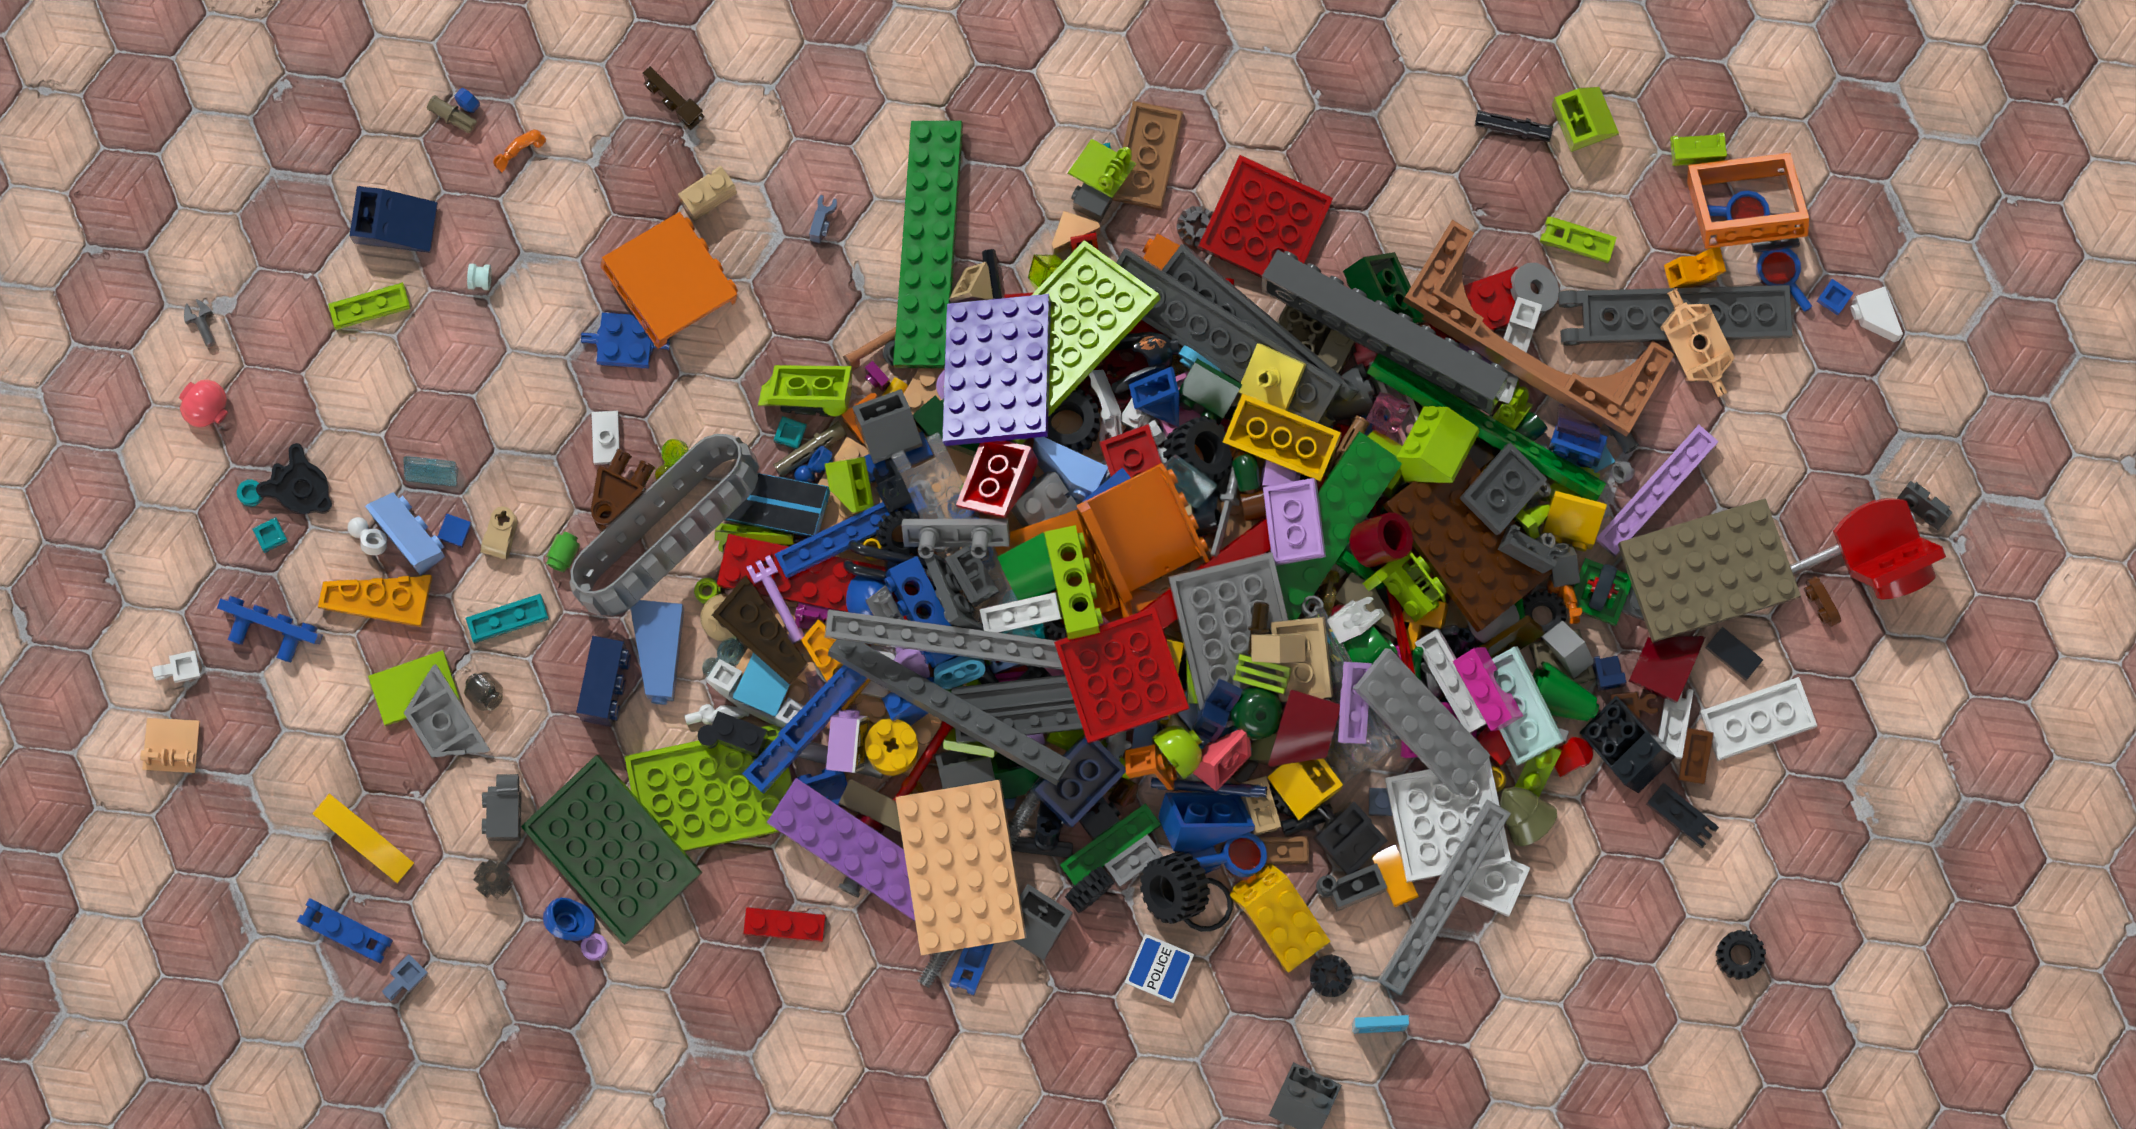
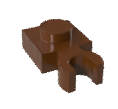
(1632, 700)

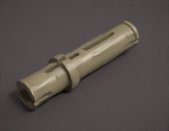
(806, 451)

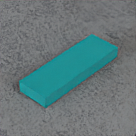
(507, 618)

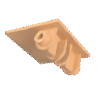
(170, 745)

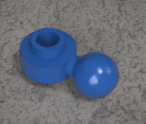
(816, 464)

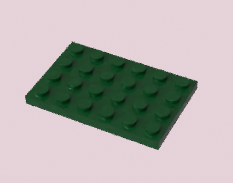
(611, 849)

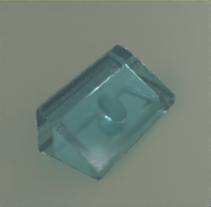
(430, 471)
(1190, 481)

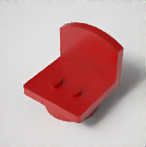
(1886, 548)

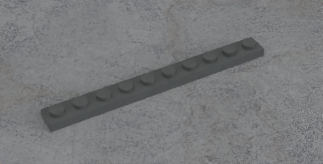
(951, 709)

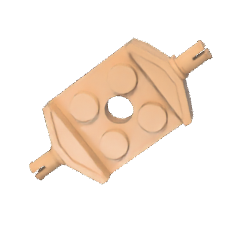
(1682, 327)

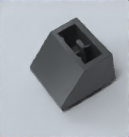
(887, 426)
(963, 769)
(1042, 920)
(1305, 1099)

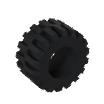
(1089, 430)
(1209, 439)
(1175, 887)

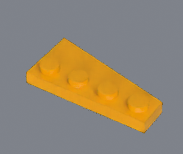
(389, 599)

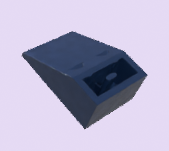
(392, 220)

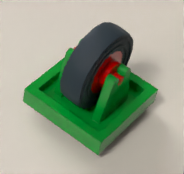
(1602, 591)

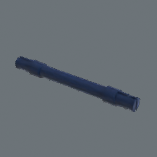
(1242, 789)

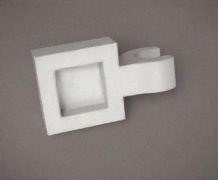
(181, 667)

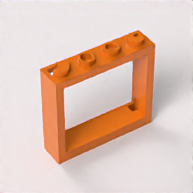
(1754, 228)

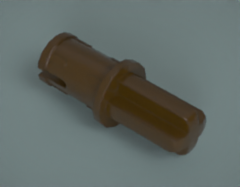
(1259, 621)

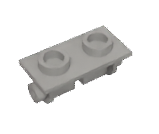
(883, 604)

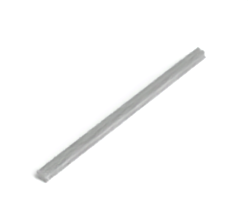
(1015, 827)

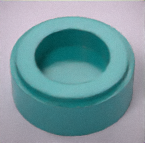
(247, 493)

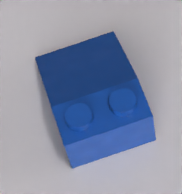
(1203, 819)

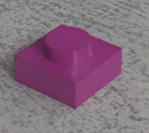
(876, 377)

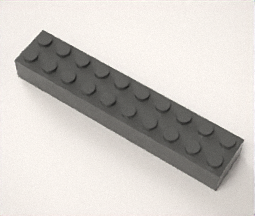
(1384, 331)

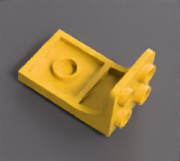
(1280, 916)

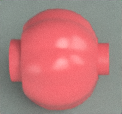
(203, 403)

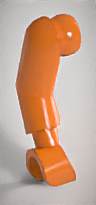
(532, 137)
(1570, 600)

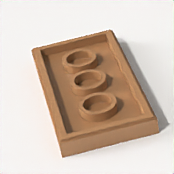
(1152, 139)

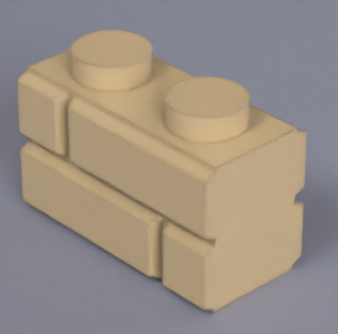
(707, 193)

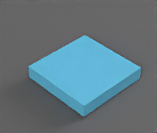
(1380, 1024)

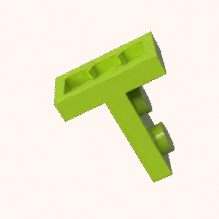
(1402, 588)

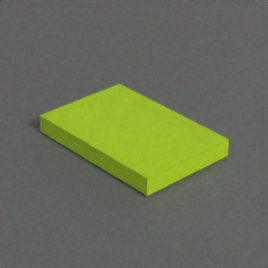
(398, 685)

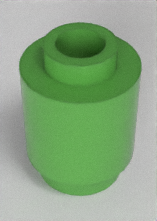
(562, 551)

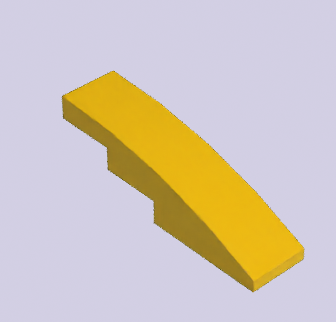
(363, 838)

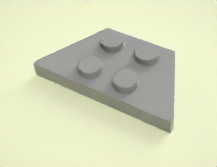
(442, 719)

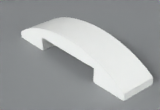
(1519, 334)
(725, 680)

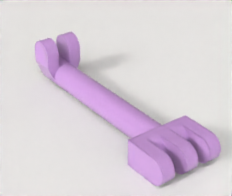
(765, 575)

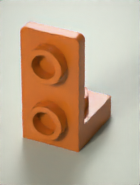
(1149, 761)

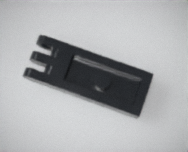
(1681, 815)

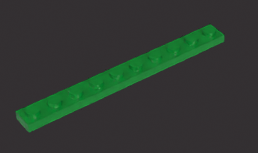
(1490, 430)

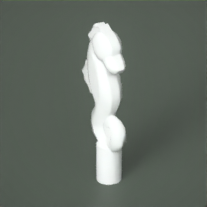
(707, 714)

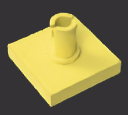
(1272, 377)

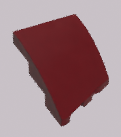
(1666, 665)
(1304, 729)

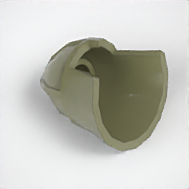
(1529, 815)

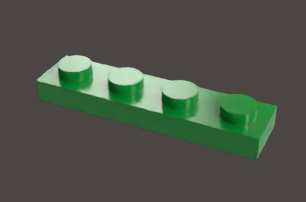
(1110, 844)

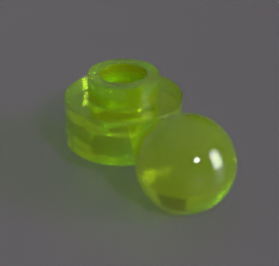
(670, 456)

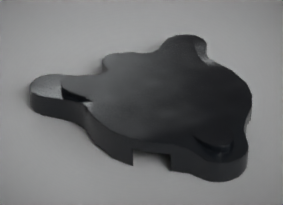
(298, 486)

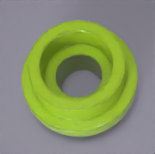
(703, 583)

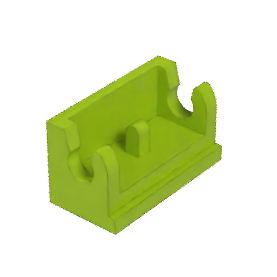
(1698, 149)

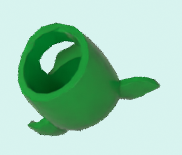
(1368, 646)

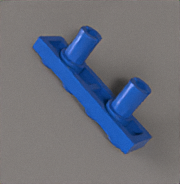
(282, 623)

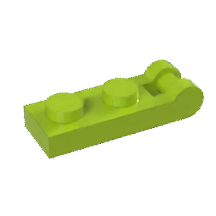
(1578, 239)

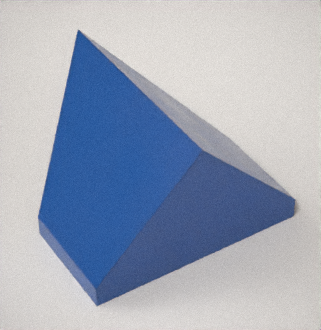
(1158, 396)

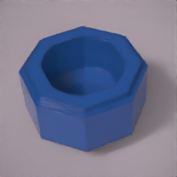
(467, 100)

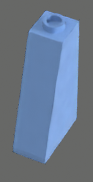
(658, 645)

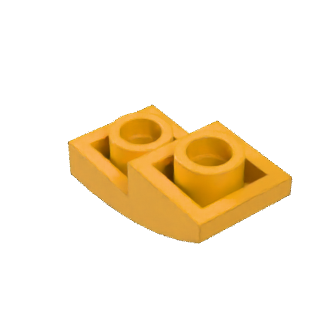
(1394, 876)

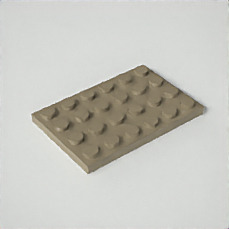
(1709, 570)

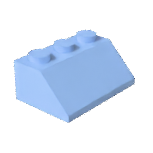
(406, 532)

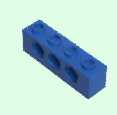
(913, 573)

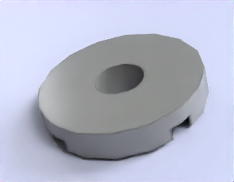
(1542, 278)

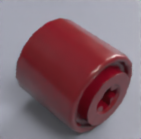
(1381, 539)

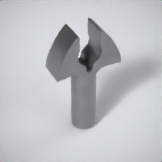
(200, 321)

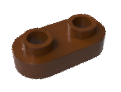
(1827, 610)

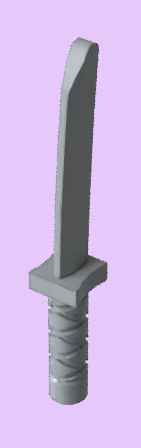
(1229, 500)

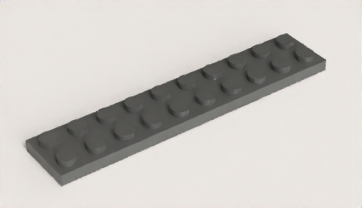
(1223, 336)

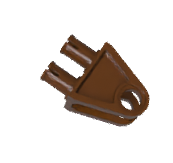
(614, 492)

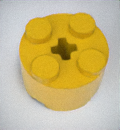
(885, 733)

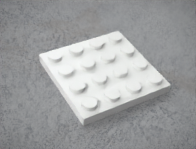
(1434, 820)

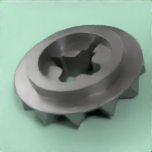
(1186, 231)

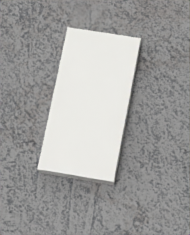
(1758, 718)

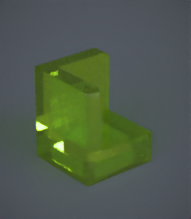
(1042, 267)

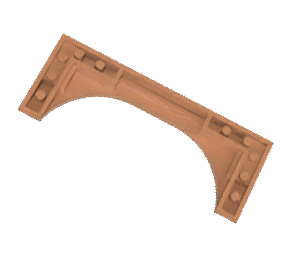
(1602, 400)

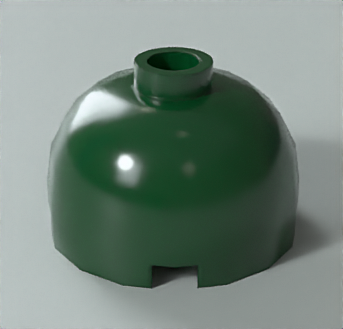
(1257, 712)

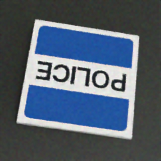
(1159, 968)

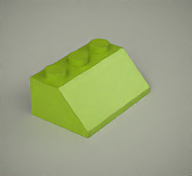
(1436, 446)

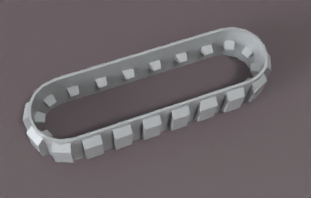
(649, 510)

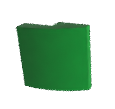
(1029, 568)

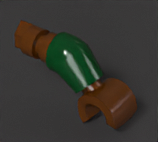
(1248, 480)

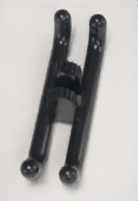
(891, 560)

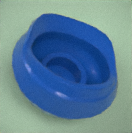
(858, 591)
(569, 919)

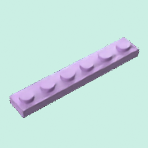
(1657, 489)

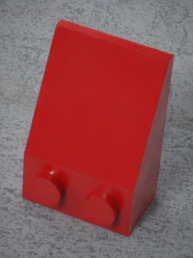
(997, 477)

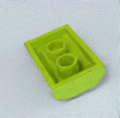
(809, 387)

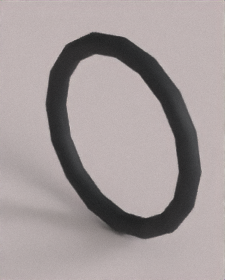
(1224, 919)

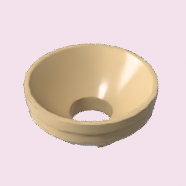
(710, 624)

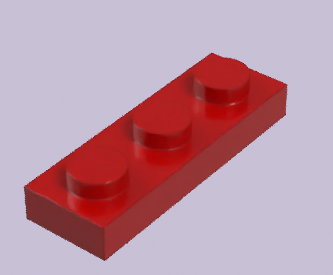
(784, 924)

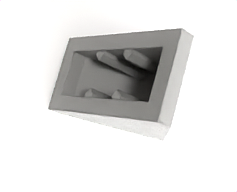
(1568, 649)

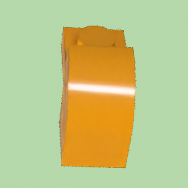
(1695, 270)
(1432, 620)

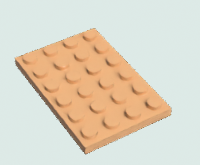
(961, 867)

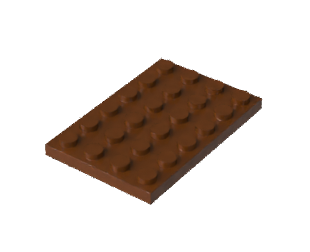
(1463, 549)

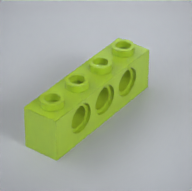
(1076, 623)

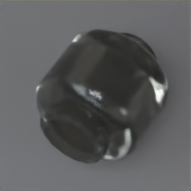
(483, 691)

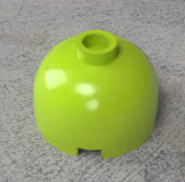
(1180, 748)

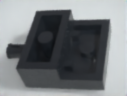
(1348, 836)

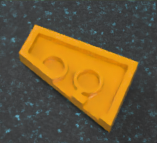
(818, 650)

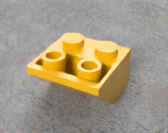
(1305, 785)

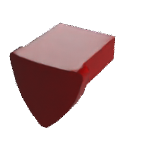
(1574, 755)

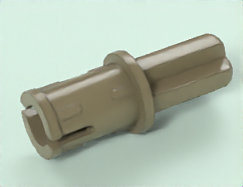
(451, 114)

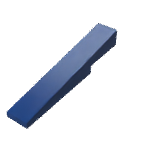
(803, 728)

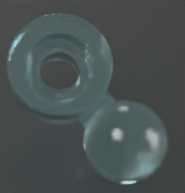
(729, 651)

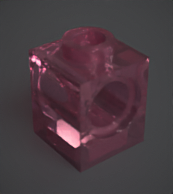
(1398, 412)

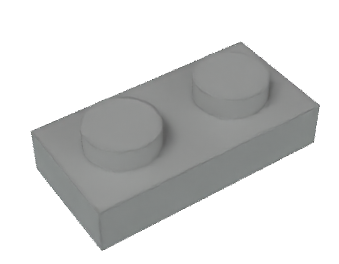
(1132, 860)

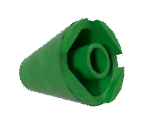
(1564, 695)

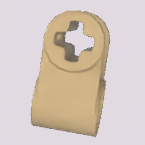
(499, 538)

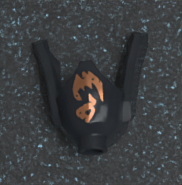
(1156, 349)

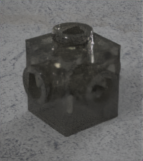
(501, 884)

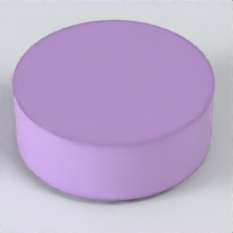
(594, 947)

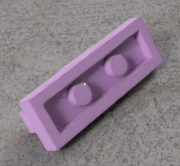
(1352, 707)

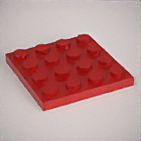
(1261, 215)
(1122, 675)

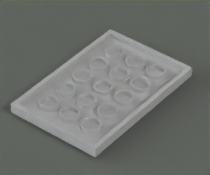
(1215, 615)

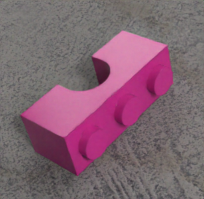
(1478, 675)

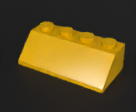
(1282, 437)

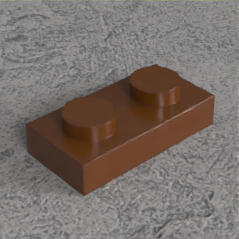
(1695, 756)

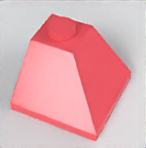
(1223, 758)

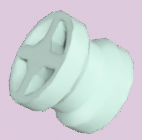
(479, 276)

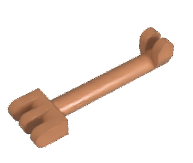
(853, 357)

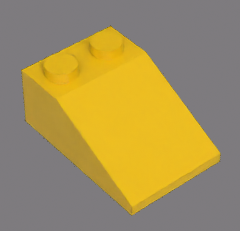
(1574, 520)

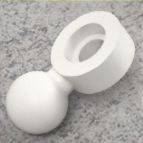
(372, 540)

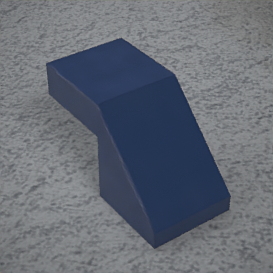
(1216, 710)

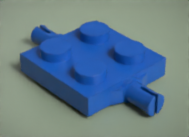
(622, 342)

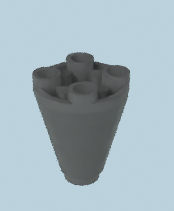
(1362, 401)

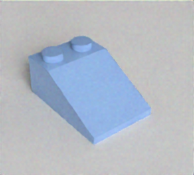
(1075, 470)

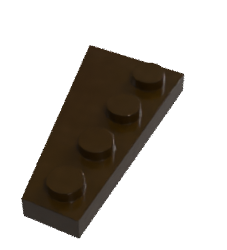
(756, 626)

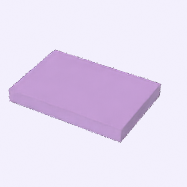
(1294, 521)

